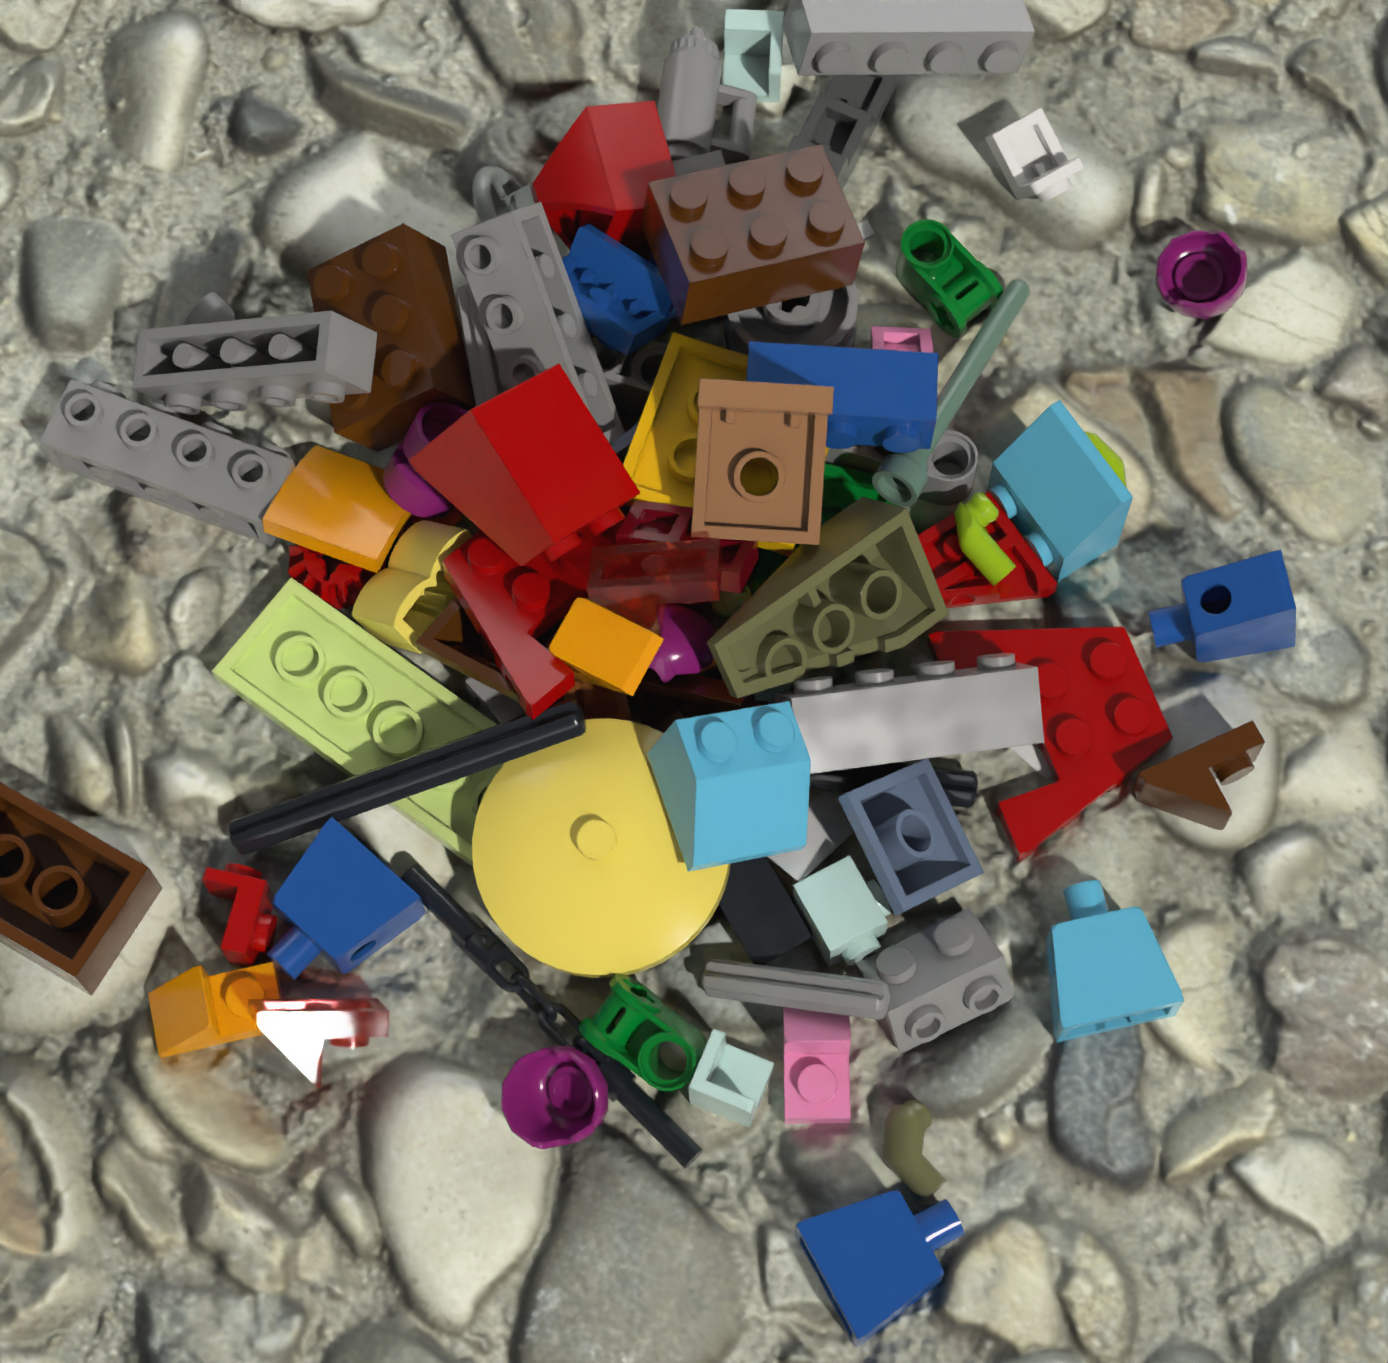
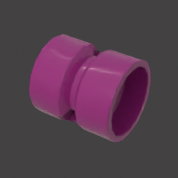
(402, 481)

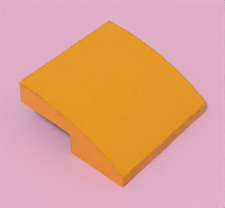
(337, 509)

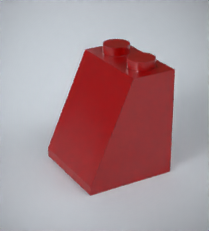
(530, 469)

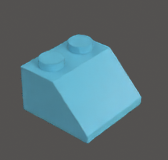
(1060, 492)
(734, 784)

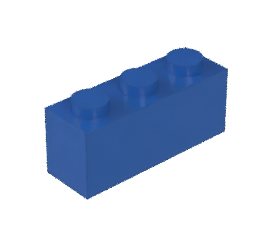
(877, 395)

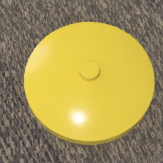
(586, 859)

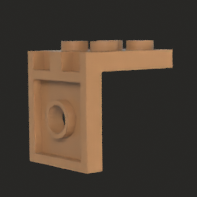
(760, 422)

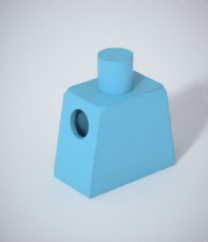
(1105, 968)

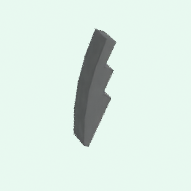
(846, 119)

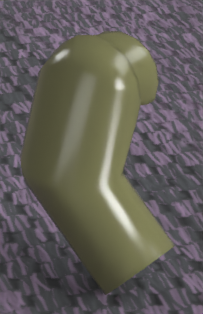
(904, 1148)

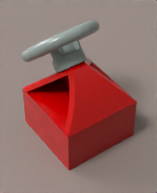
(591, 177)

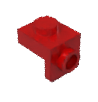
(250, 923)

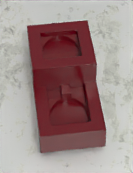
(668, 523)

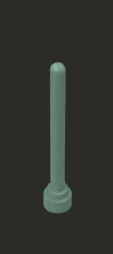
(904, 475)

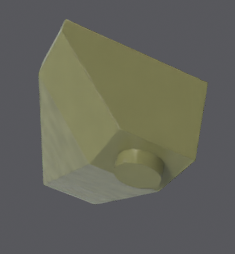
(832, 602)

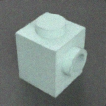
(842, 912)

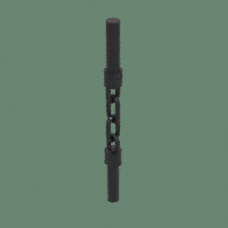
(488, 952)

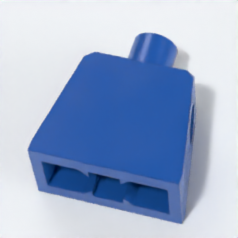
(1231, 610)
(340, 905)
(877, 1257)

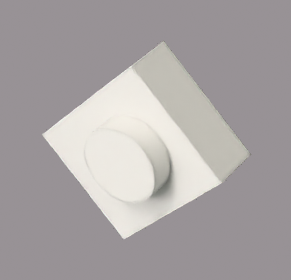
(1033, 157)

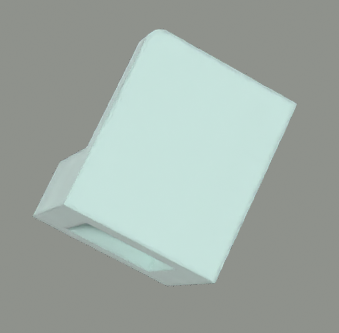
(754, 52)
(729, 1080)

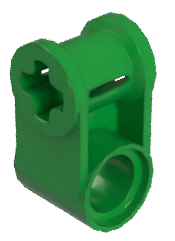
(951, 287)
(640, 1033)

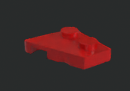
(963, 583)

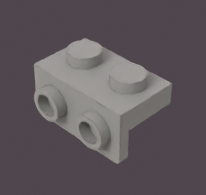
(939, 979)

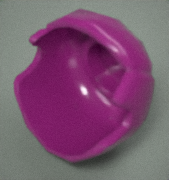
(1201, 273)
(684, 643)
(554, 1097)

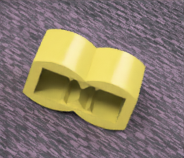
(412, 591)

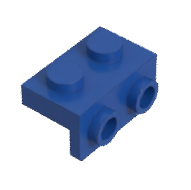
(617, 291)

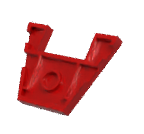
(520, 604)
(1095, 718)

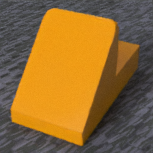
(604, 647)
(209, 1010)

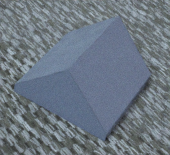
(910, 836)

